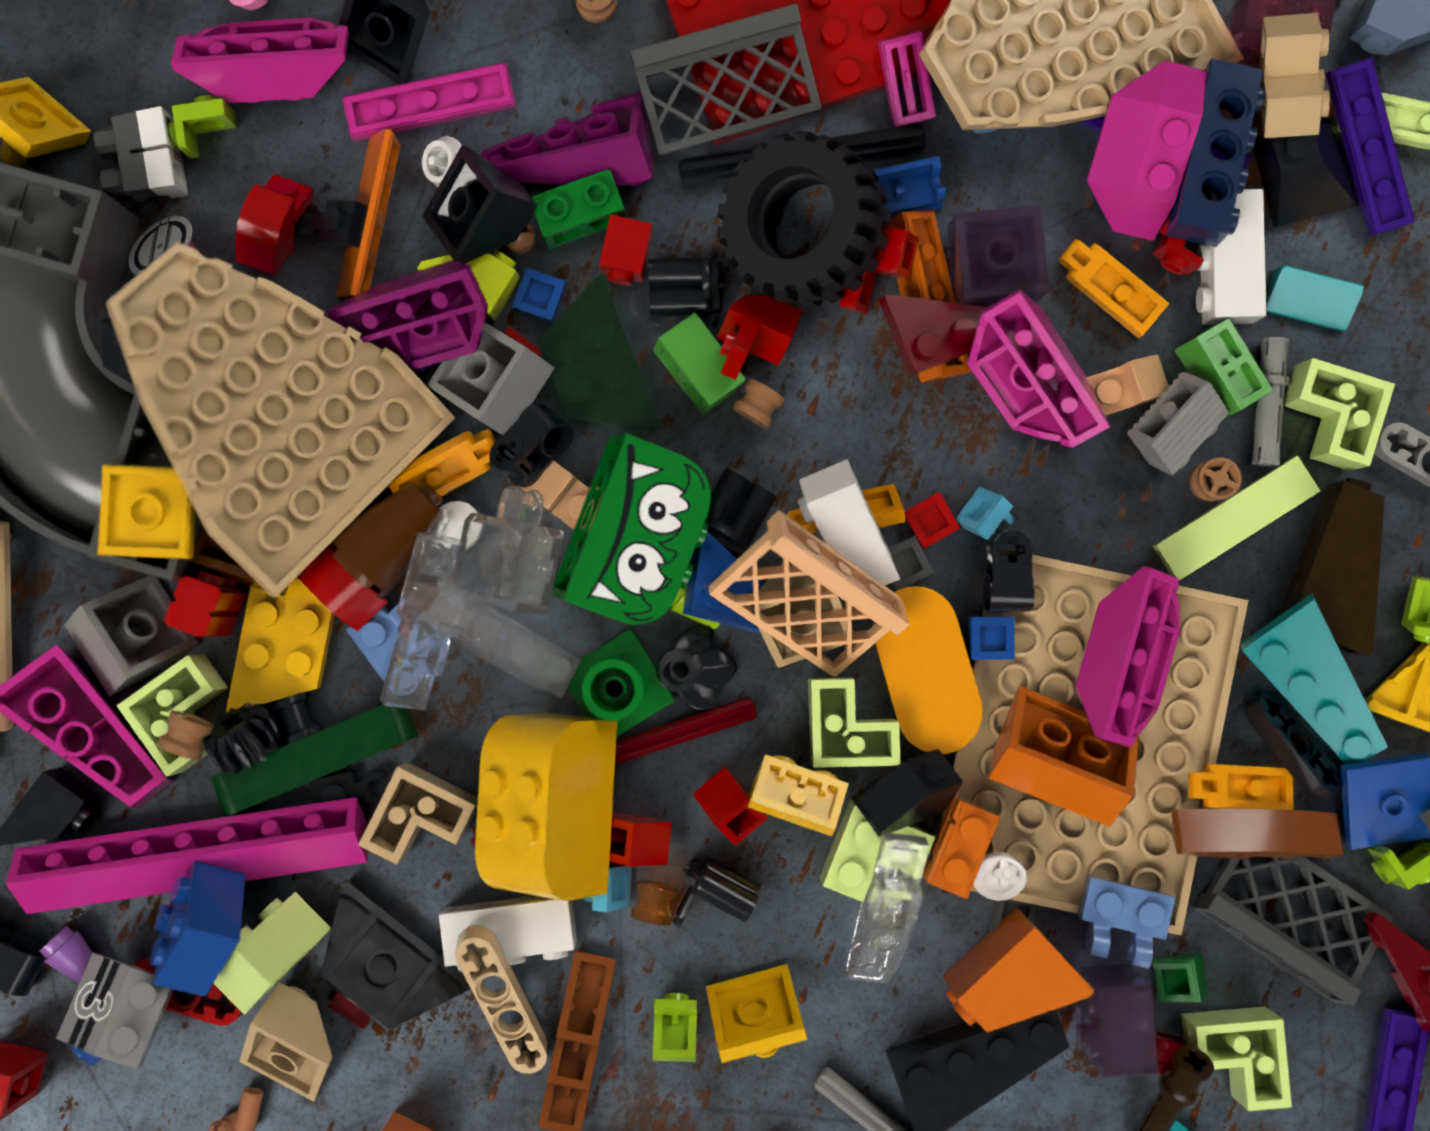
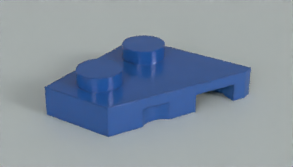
(708, 564)

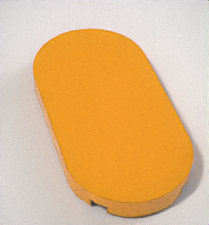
(931, 675)

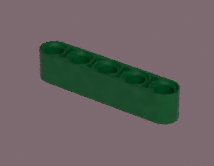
(314, 757)

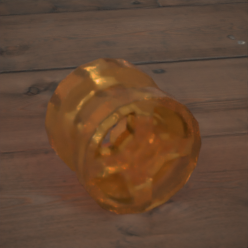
(654, 902)

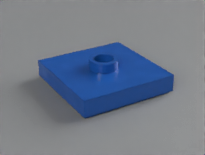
(1385, 800)

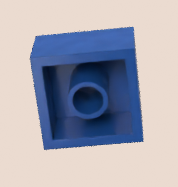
(198, 928)

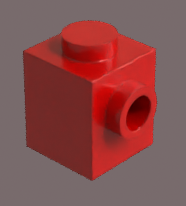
(626, 250)
(727, 806)

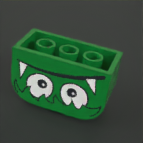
(635, 532)

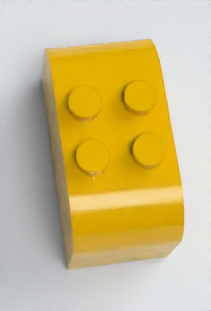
(546, 805)

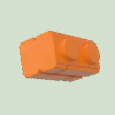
(960, 847)

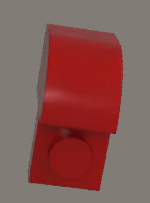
(267, 223)
(894, 262)
(758, 327)
(340, 591)

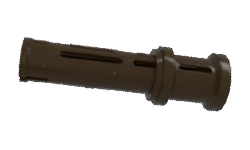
(1178, 1088)

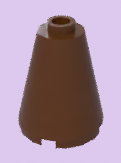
(382, 538)

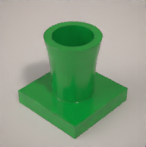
(628, 663)

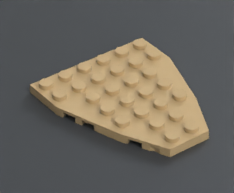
(1062, 58)
(267, 408)

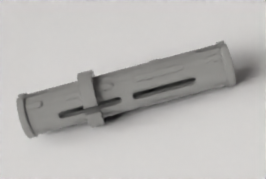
(1270, 407)

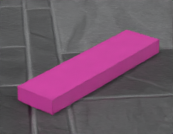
(429, 101)

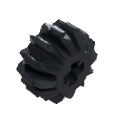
(242, 738)

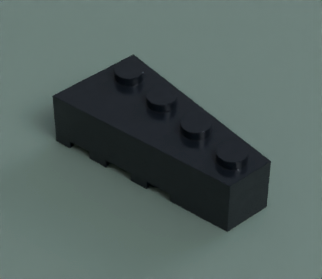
(966, 1067)

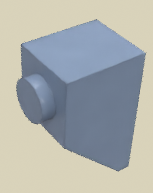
(1392, 25)

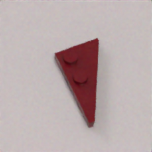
(930, 330)
(1410, 964)

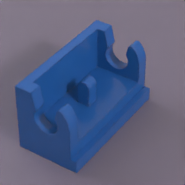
(913, 186)

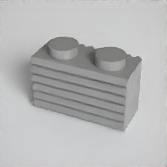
(1178, 423)

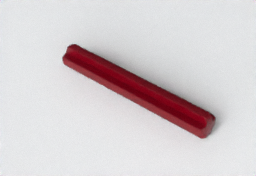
(684, 730)

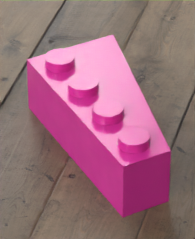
(75, 720)

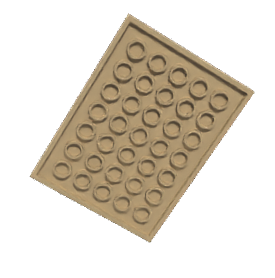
(1184, 734)

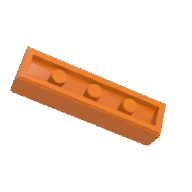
(375, 193)
(929, 278)

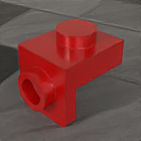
(1175, 256)

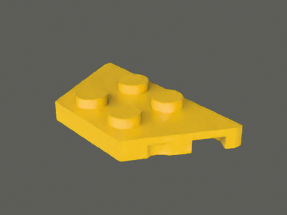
(280, 646)
(1406, 691)

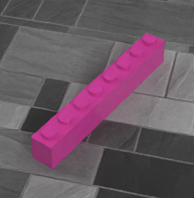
(153, 858)

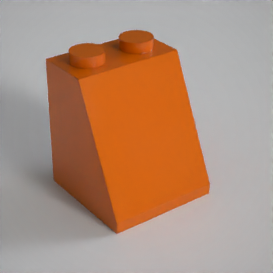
(1012, 976)

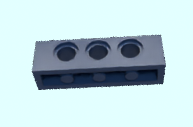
(1193, 215)

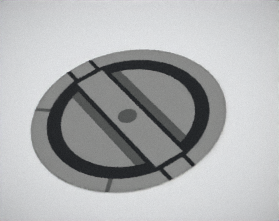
(158, 240)

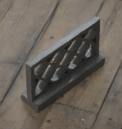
(719, 42)
(1286, 949)

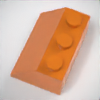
(1057, 758)

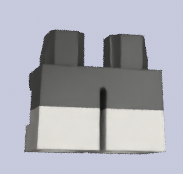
(145, 156)

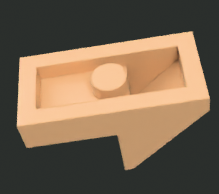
(1129, 384)
(561, 493)

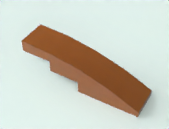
(1256, 833)
(577, 1042)

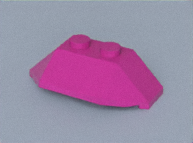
(262, 58)
(1146, 147)
(1033, 374)
(1130, 655)

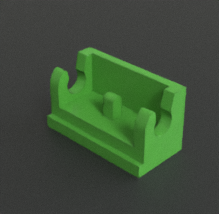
(695, 363)
(1226, 364)

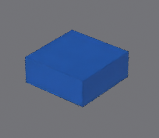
(539, 295)
(991, 638)

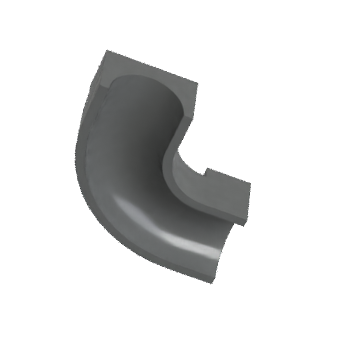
(57, 402)

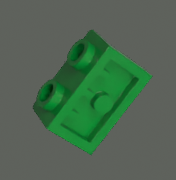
(578, 208)

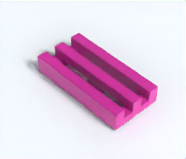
(900, 42)

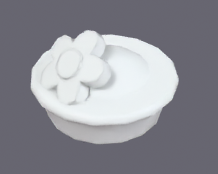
(438, 158)
(453, 519)
(1000, 877)

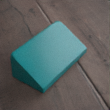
(1312, 297)

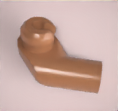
(247, 1114)

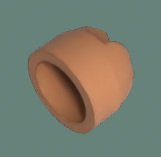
(524, 242)

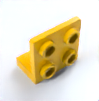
(798, 794)

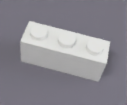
(1235, 269)
(846, 520)
(520, 925)

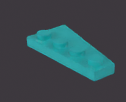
(1311, 673)

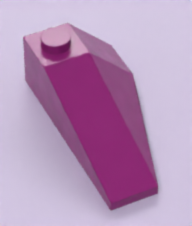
(609, 139)

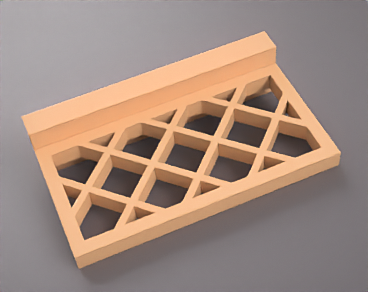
(827, 568)

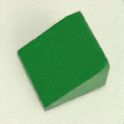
(1180, 978)

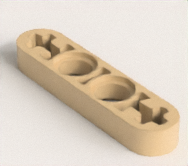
(496, 1002)

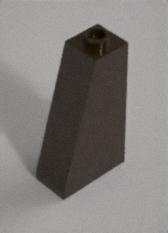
(1343, 564)

